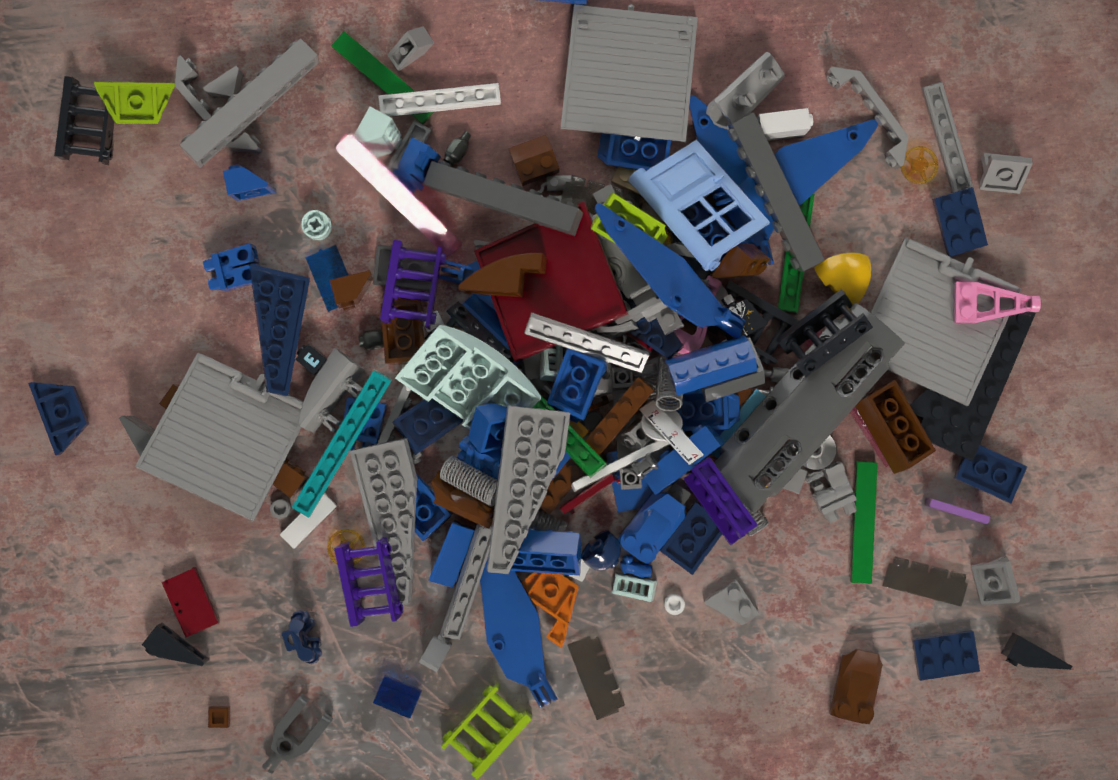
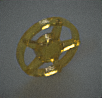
(920, 165)
(359, 537)

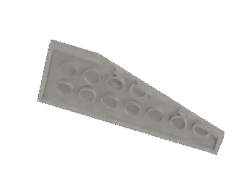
(529, 460)
(389, 499)

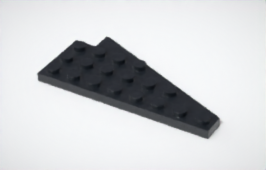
(960, 426)

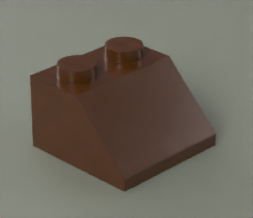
(534, 160)
(742, 261)
(351, 289)

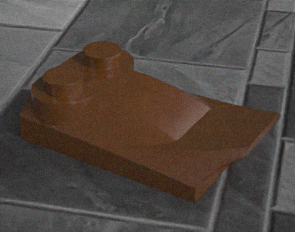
(403, 335)
(461, 502)
(856, 686)

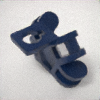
(306, 647)

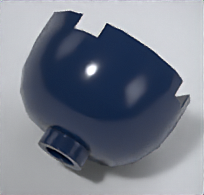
(603, 552)

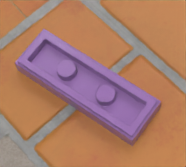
(957, 511)

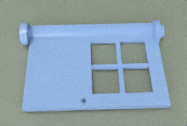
(682, 182)

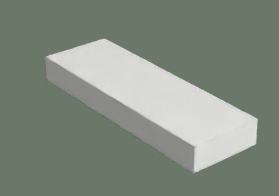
(303, 526)

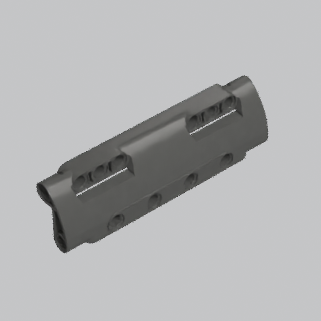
(804, 412)

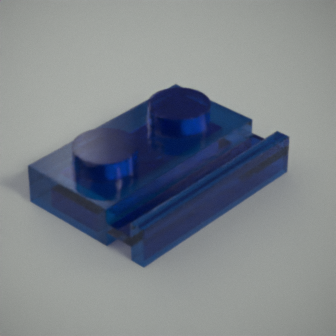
(397, 696)

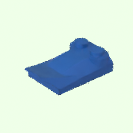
(632, 151)
(576, 384)
(716, 413)
(428, 515)
(652, 526)

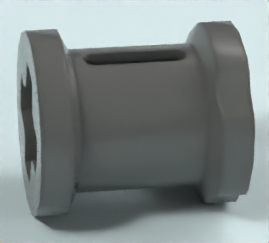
(645, 466)

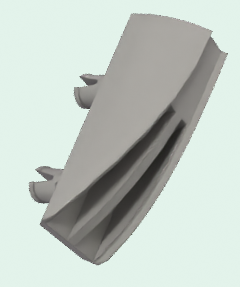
(745, 91)
(327, 389)

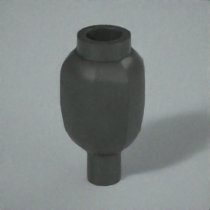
(457, 149)
(371, 339)

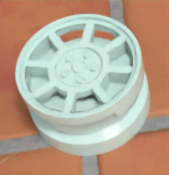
(316, 225)

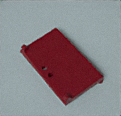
(590, 492)
(192, 602)

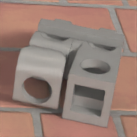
(836, 496)

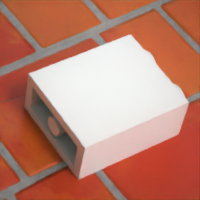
(785, 124)

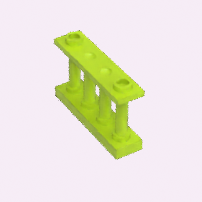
(506, 735)

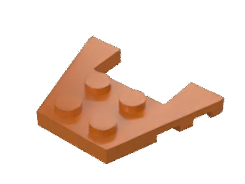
(557, 597)

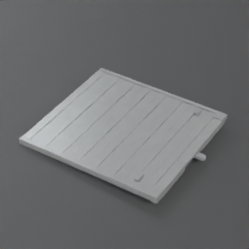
(629, 73)
(920, 310)
(223, 437)

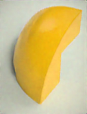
(846, 272)

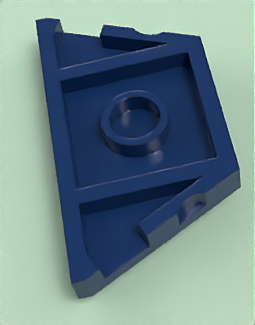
(60, 413)

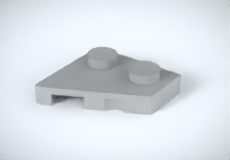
(733, 603)

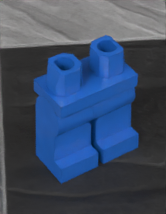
(415, 164)
(229, 267)
(372, 430)
(486, 462)

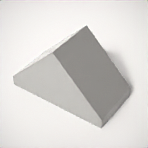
(226, 84)

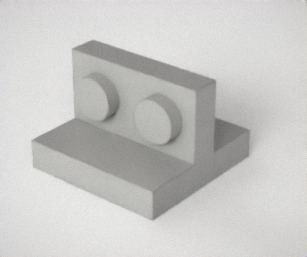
(1004, 172)
(995, 582)

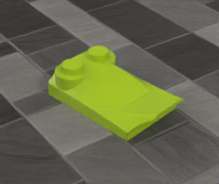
(633, 215)

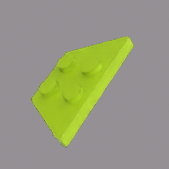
(134, 101)

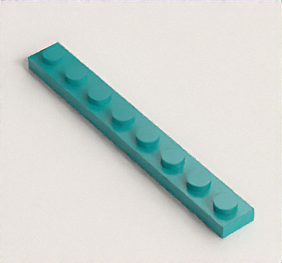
(341, 443)

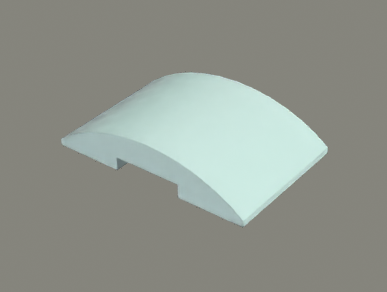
(465, 374)

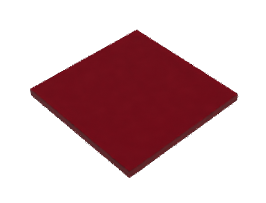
(573, 290)

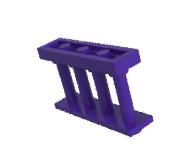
(396, 272)
(720, 501)
(353, 593)

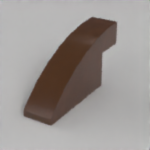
(505, 275)

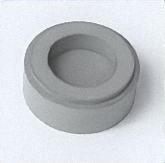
(280, 508)

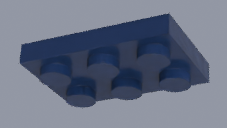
(960, 221)
(426, 424)
(992, 474)
(692, 539)
(946, 655)

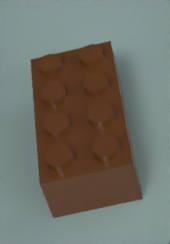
(895, 427)

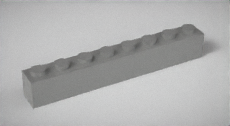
(249, 103)

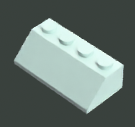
(378, 133)

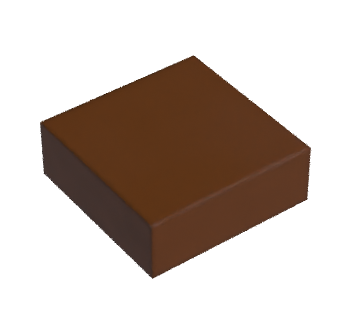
(219, 717)

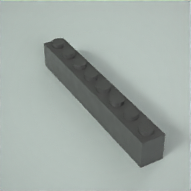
(775, 192)
(504, 198)

